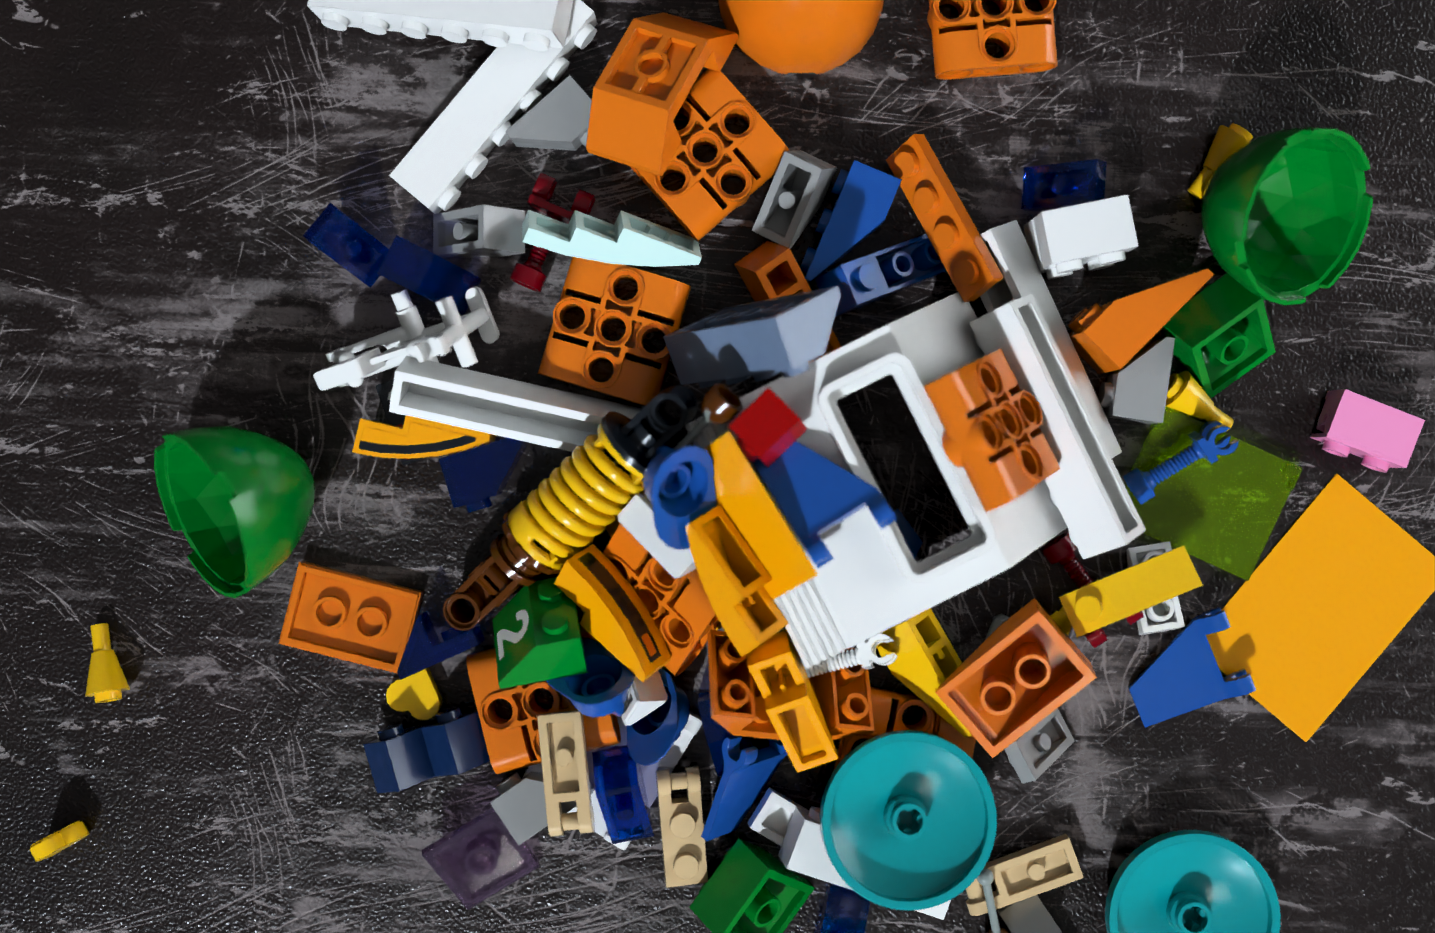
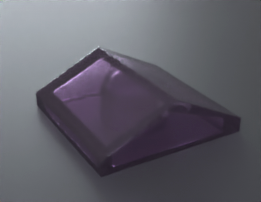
(480, 859)

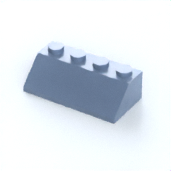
(755, 339)

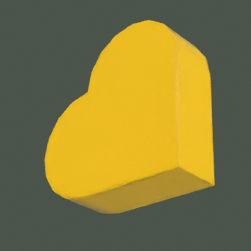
(415, 694)
(58, 841)

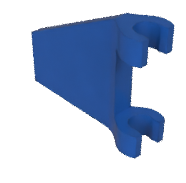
(819, 496)
(1187, 674)
(741, 783)

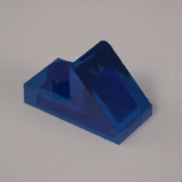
(1063, 184)
(348, 244)
(426, 649)
(843, 911)

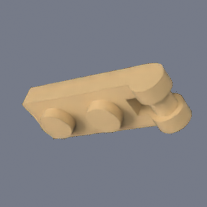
(565, 771)
(682, 828)
(1027, 874)

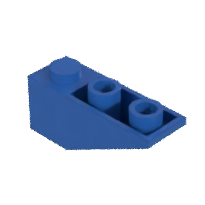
(859, 211)
(883, 273)

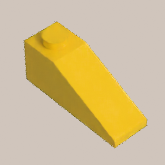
(1130, 591)
(923, 661)

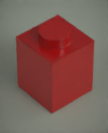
(766, 428)

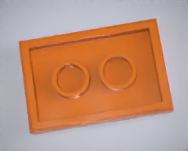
(350, 616)

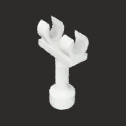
(863, 654)

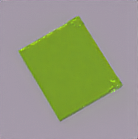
(1218, 508)

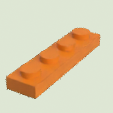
(944, 218)

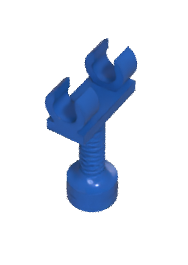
(1203, 446)

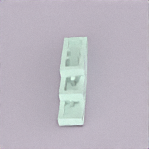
(625, 243)

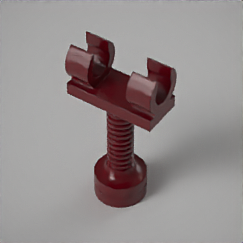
(530, 273)
(1062, 551)

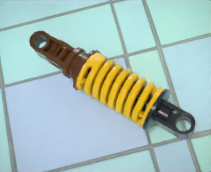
(570, 506)

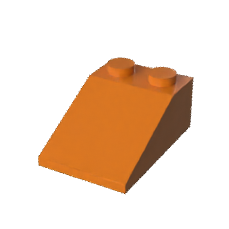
(1117, 330)
(1016, 678)

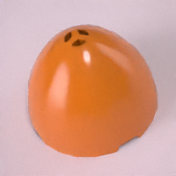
(801, 33)

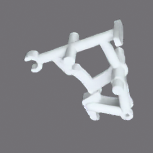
(413, 340)

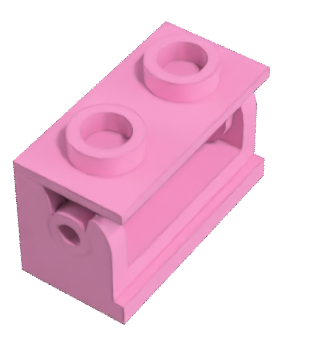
(1368, 430)

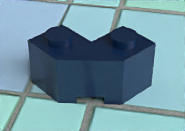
(426, 750)

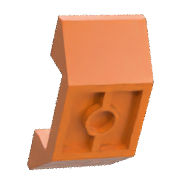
(648, 85)
(740, 706)

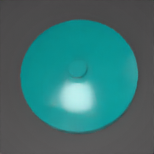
(908, 820)
(1191, 886)

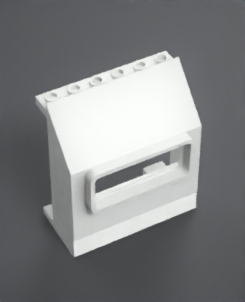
(873, 573)

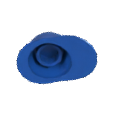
(680, 491)
(603, 686)
(655, 733)

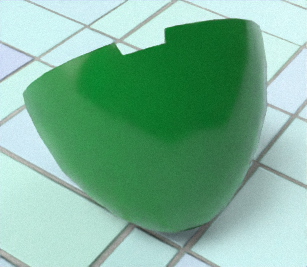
(1288, 212)
(235, 500)

